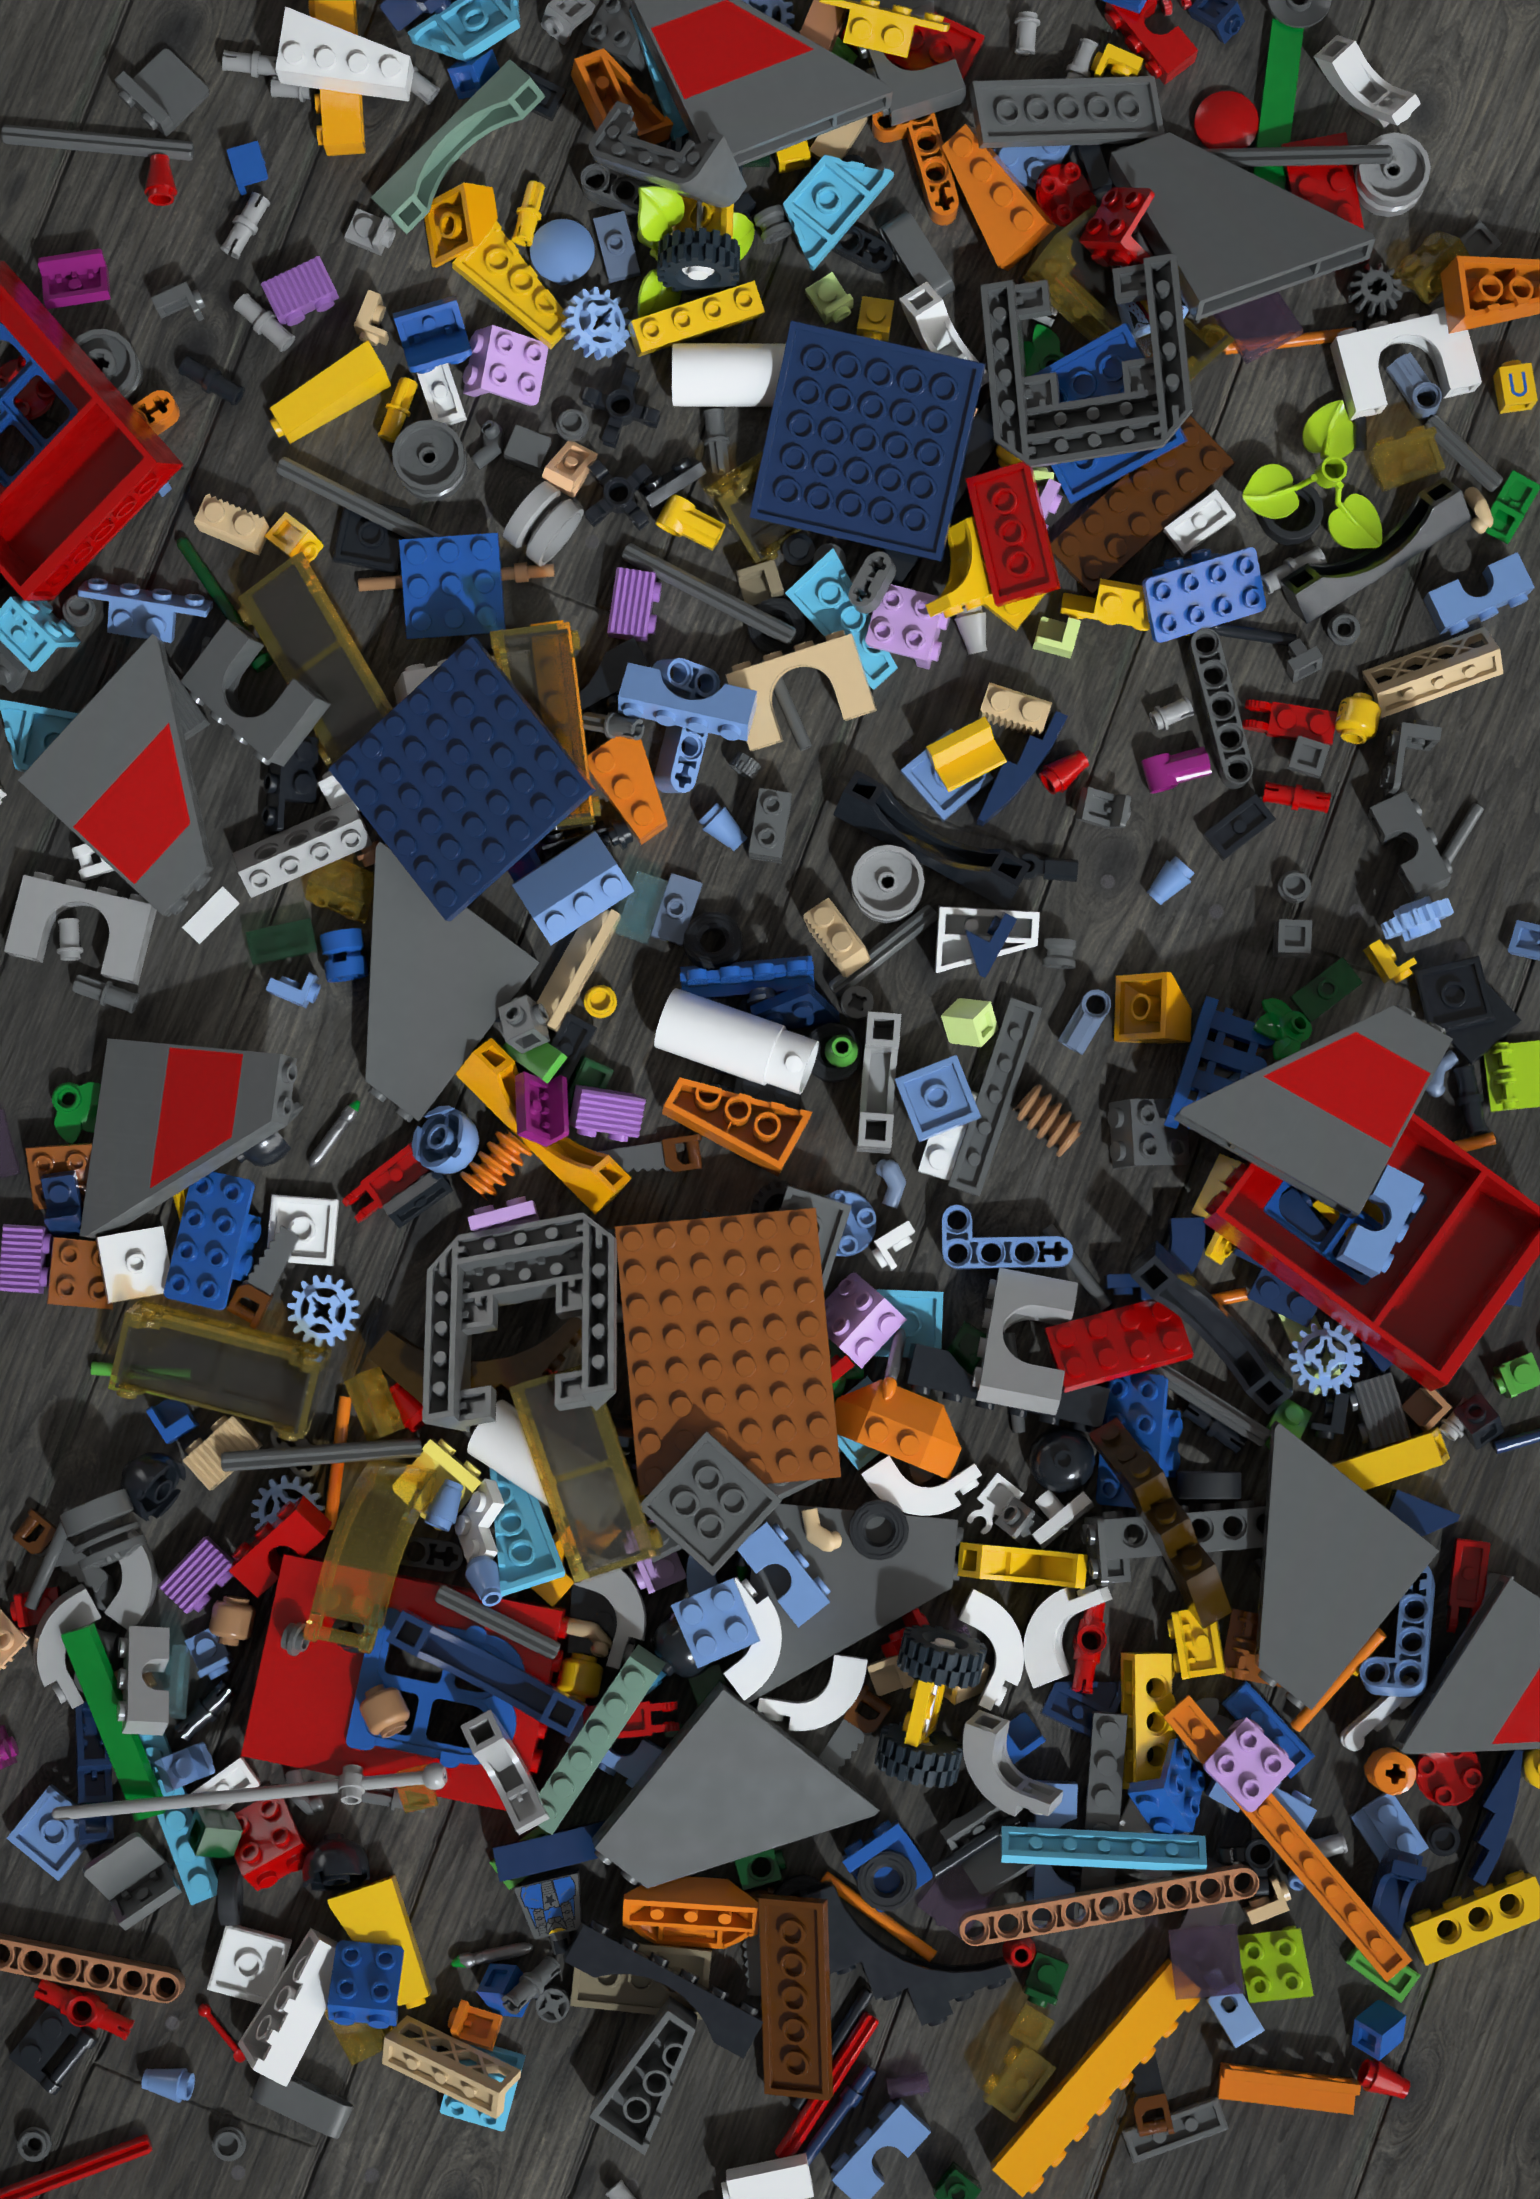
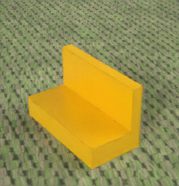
(965, 754)

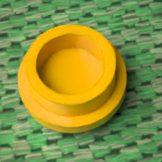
(600, 1001)

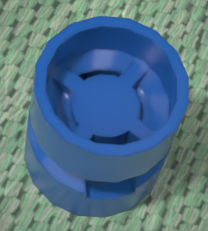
(344, 943)

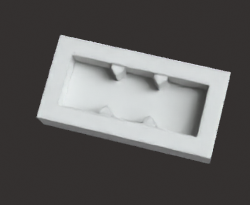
(1059, 1516)

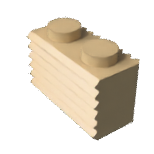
(232, 524)
(1015, 710)
(836, 937)
(205, 1455)

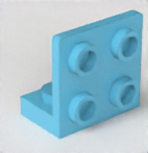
(33, 631)
(459, 2110)

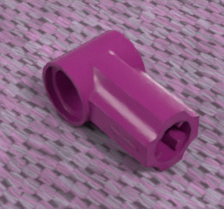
(1168, 770)

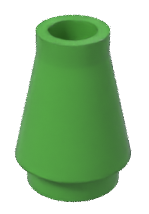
(838, 1059)

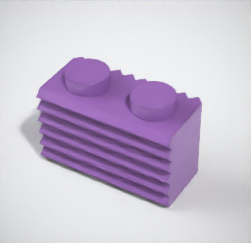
(300, 292)
(633, 605)
(606, 1112)
(24, 1258)
(197, 1576)

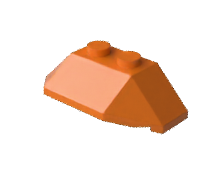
(901, 1427)
(692, 1913)

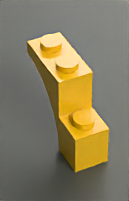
(968, 576)
(1022, 1565)

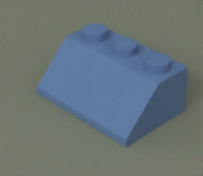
(572, 887)

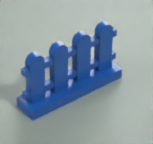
(745, 976)
(1216, 1055)

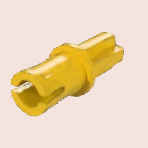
(528, 214)
(398, 409)

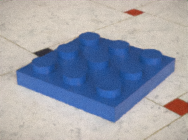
(452, 585)

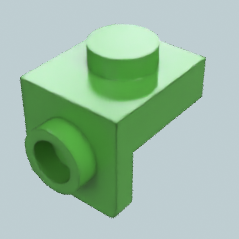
(1291, 1417)

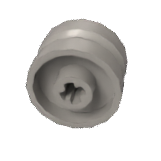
(1397, 193)
(543, 523)
(884, 903)

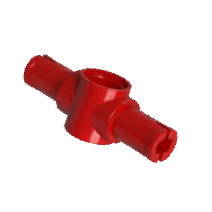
(1088, 1659)
(67, 2003)

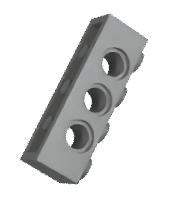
(302, 849)

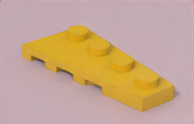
(512, 285)

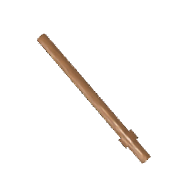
(520, 573)

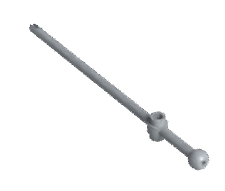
(350, 1786)

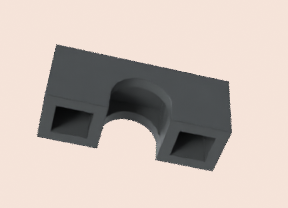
(1400, 820)

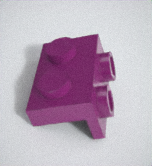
(74, 278)
(541, 1108)

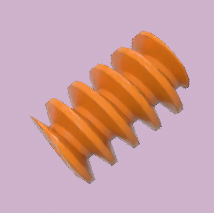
(496, 1163)
(1397, 1781)

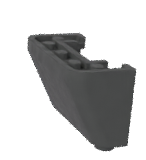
(697, 172)

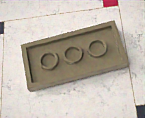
(640, 1993)

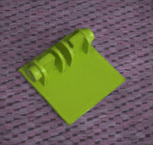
(1513, 1075)
(1275, 1965)

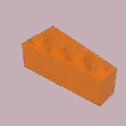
(998, 201)
(1489, 291)
(745, 1125)

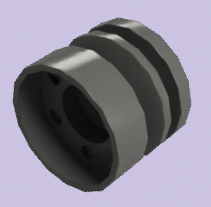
(103, 1529)

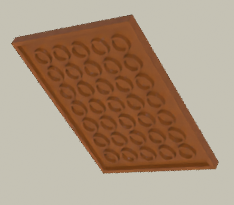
(729, 1343)

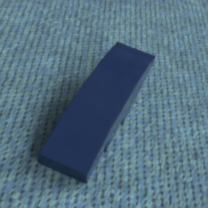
(1014, 777)
(92, 1777)
(1500, 1800)
(546, 1851)

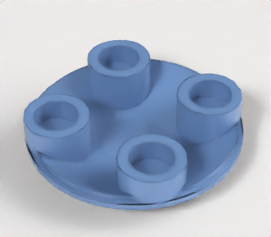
(562, 251)
(859, 1226)

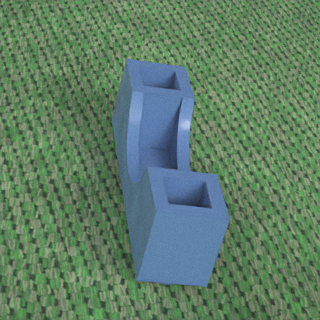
(723, 714)
(1044, 1879)

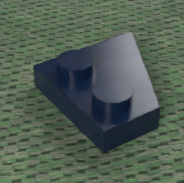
(797, 1008)
(1077, 1708)

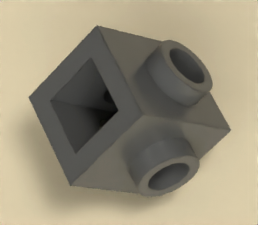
(523, 1024)

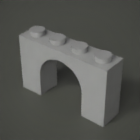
(43, 901)
(878, 1082)
(1002, 1376)

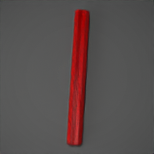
(840, 2066)
(78, 2169)

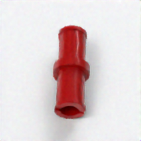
(1296, 797)

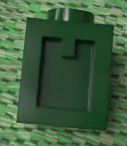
(1044, 1979)

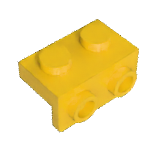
(1197, 1648)

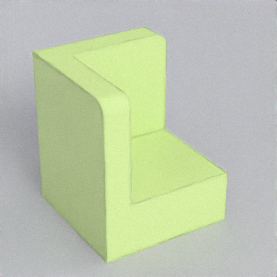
(1057, 636)
(969, 1022)

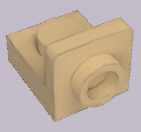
(369, 315)
(1263, 1907)

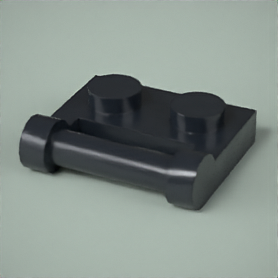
(43, 2042)

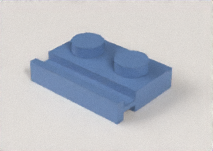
(1387, 1826)

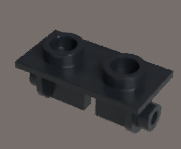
(562, 839)

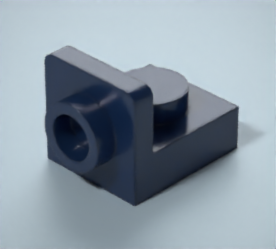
(1219, 15)

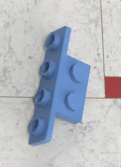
(142, 611)

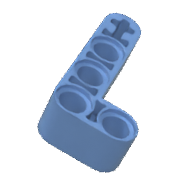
(669, 774)
(1006, 1244)
(1404, 1660)

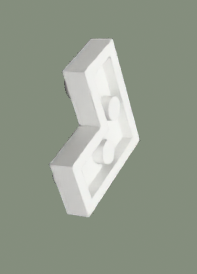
(476, 1519)

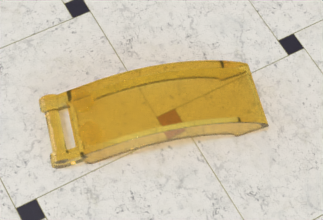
(368, 1551)

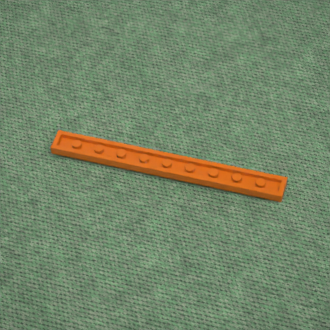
(1299, 1853)

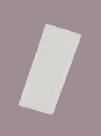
(211, 915)

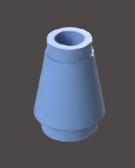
(723, 827)
(1170, 880)
(445, 1505)
(484, 1578)
(173, 2084)

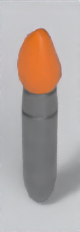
(893, 1365)

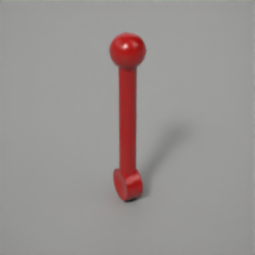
(205, 2011)

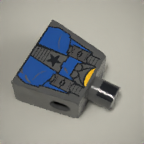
(552, 1907)

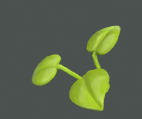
(657, 214)
(1274, 496)

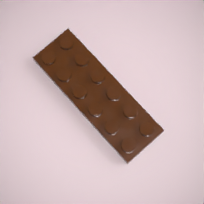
(1139, 508)
(795, 1996)

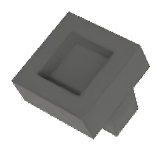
(1302, 661)
(1308, 757)

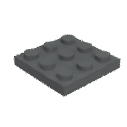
(710, 1503)

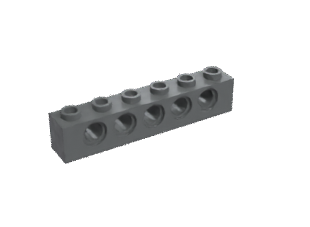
(1213, 1537)

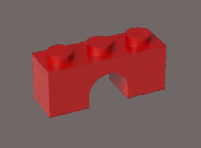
(1164, 54)
(298, 1527)

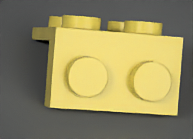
(441, 1457)

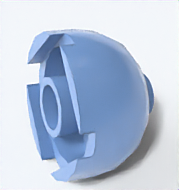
(445, 1140)

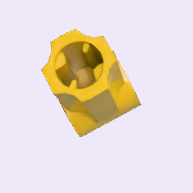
(682, 518)

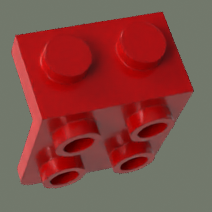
(1111, 228)
(269, 1843)

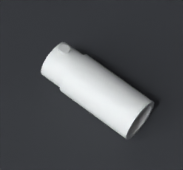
(725, 374)
(735, 1042)
(506, 1450)

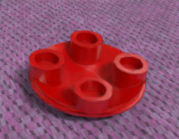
(1226, 121)
(1063, 193)
(35, 397)
(1448, 1777)

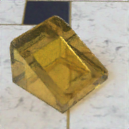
(416, 1796)

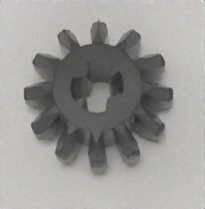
(1362, 290)

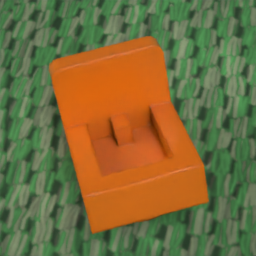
(474, 2025)

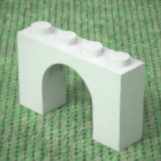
(1358, 356)
(770, 2179)

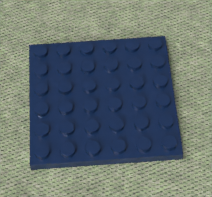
(867, 440)
(461, 779)

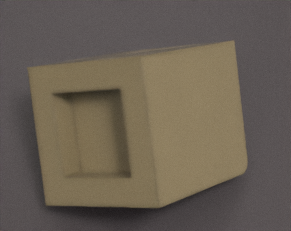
(760, 583)

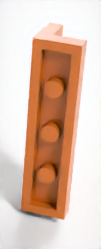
(1287, 2088)

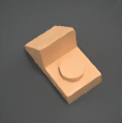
(569, 468)

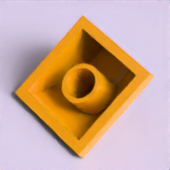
(459, 221)
(1151, 1009)

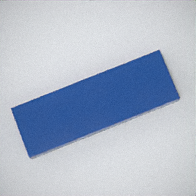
(1247, 1703)

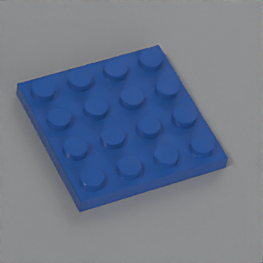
(1092, 373)

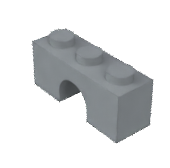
(143, 1708)

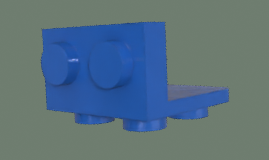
(432, 335)
(1174, 1798)
(887, 1836)
(365, 1984)

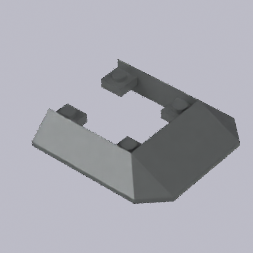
(1028, 408)
(514, 1265)

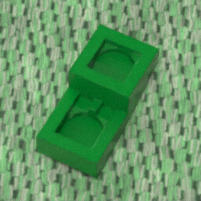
(1512, 505)

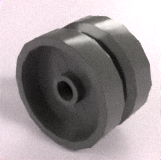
(116, 359)
(430, 441)

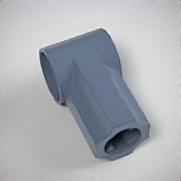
(1414, 384)
(1084, 1024)

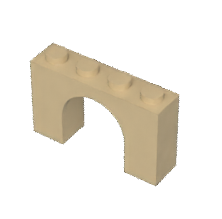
(835, 658)

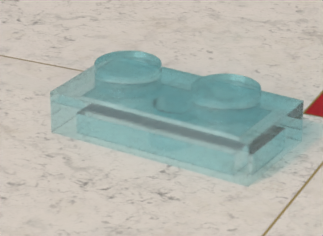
(642, 907)
(178, 1669)

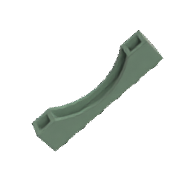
(500, 101)
(598, 1735)

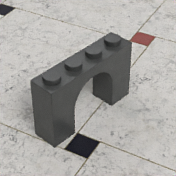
(917, 91)
(215, 683)

